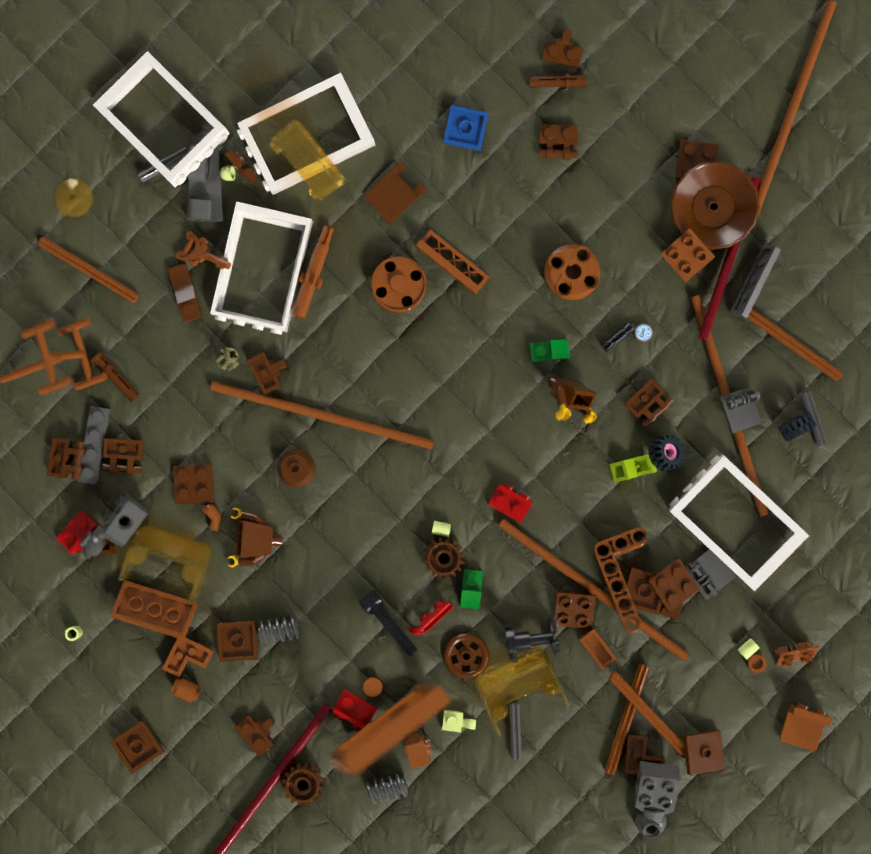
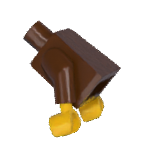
(574, 396)
(253, 539)

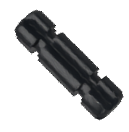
(617, 336)

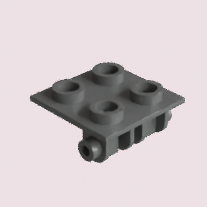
(741, 409)
(710, 574)

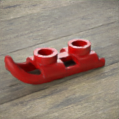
(428, 621)

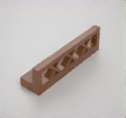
(446, 264)

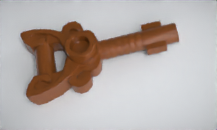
(200, 252)

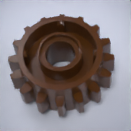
(443, 568)
(299, 794)

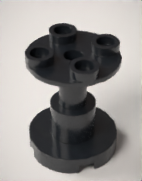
(523, 640)

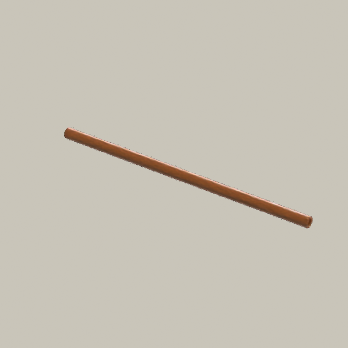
(795, 101)
(724, 390)
(322, 415)
(590, 587)

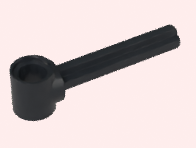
(373, 604)

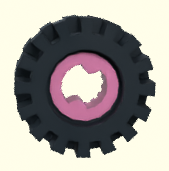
(797, 426)
(659, 455)

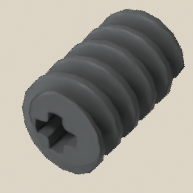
(279, 630)
(387, 789)

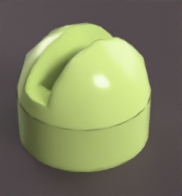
(228, 173)

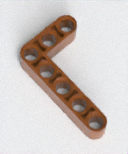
(617, 576)

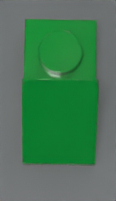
(549, 350)
(471, 589)

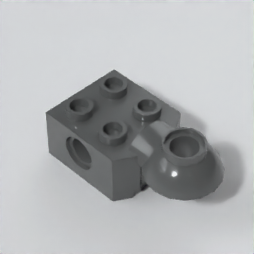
(114, 528)
(655, 796)

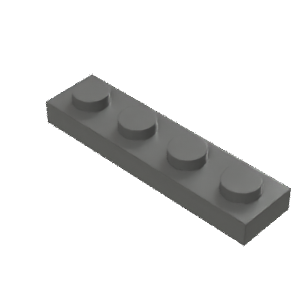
(755, 281)
(94, 444)

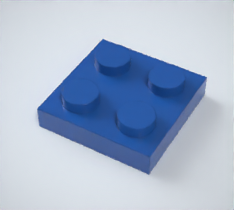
(465, 128)

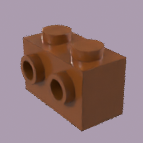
(418, 750)

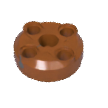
(572, 272)
(398, 284)

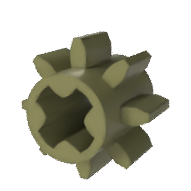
(227, 358)

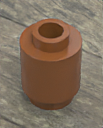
(186, 690)

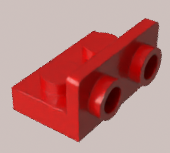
(510, 503)
(75, 532)
(354, 710)

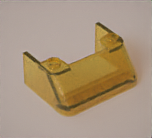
(307, 159)
(174, 547)
(515, 681)

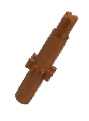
(310, 279)

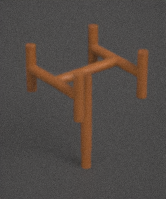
(50, 359)

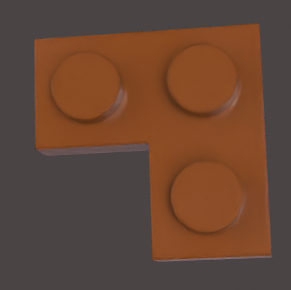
(186, 651)

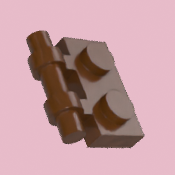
(558, 135)
(239, 163)
(644, 398)
(122, 449)
(60, 457)

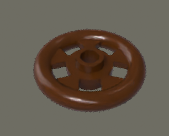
(456, 668)

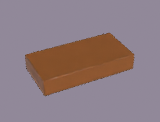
(597, 648)

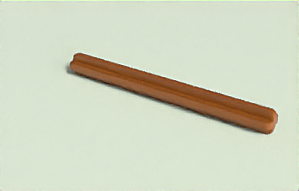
(88, 269)
(794, 345)
(648, 713)
(625, 721)

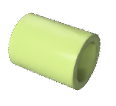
(441, 529)
(68, 635)
(748, 648)

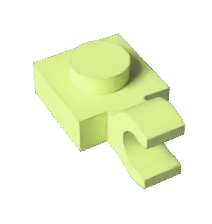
(454, 721)

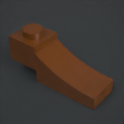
(185, 293)

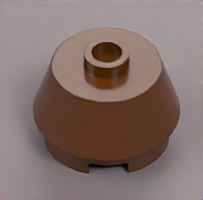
(296, 468)

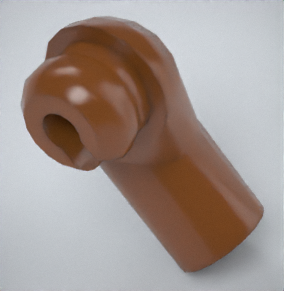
(214, 514)

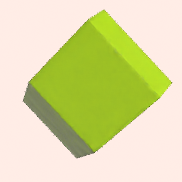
(632, 468)

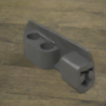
(205, 187)

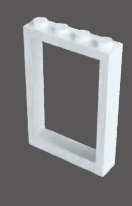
(348, 101)
(201, 151)
(268, 216)
(775, 560)

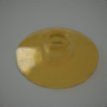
(82, 201)

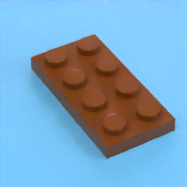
(154, 610)

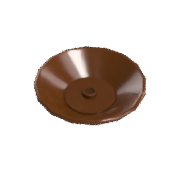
(727, 189)

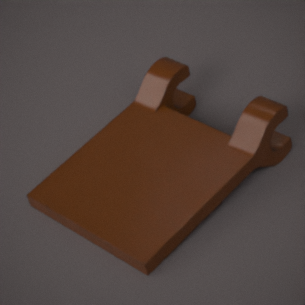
(393, 195)

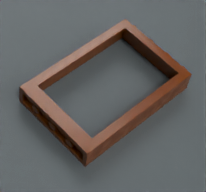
(389, 728)

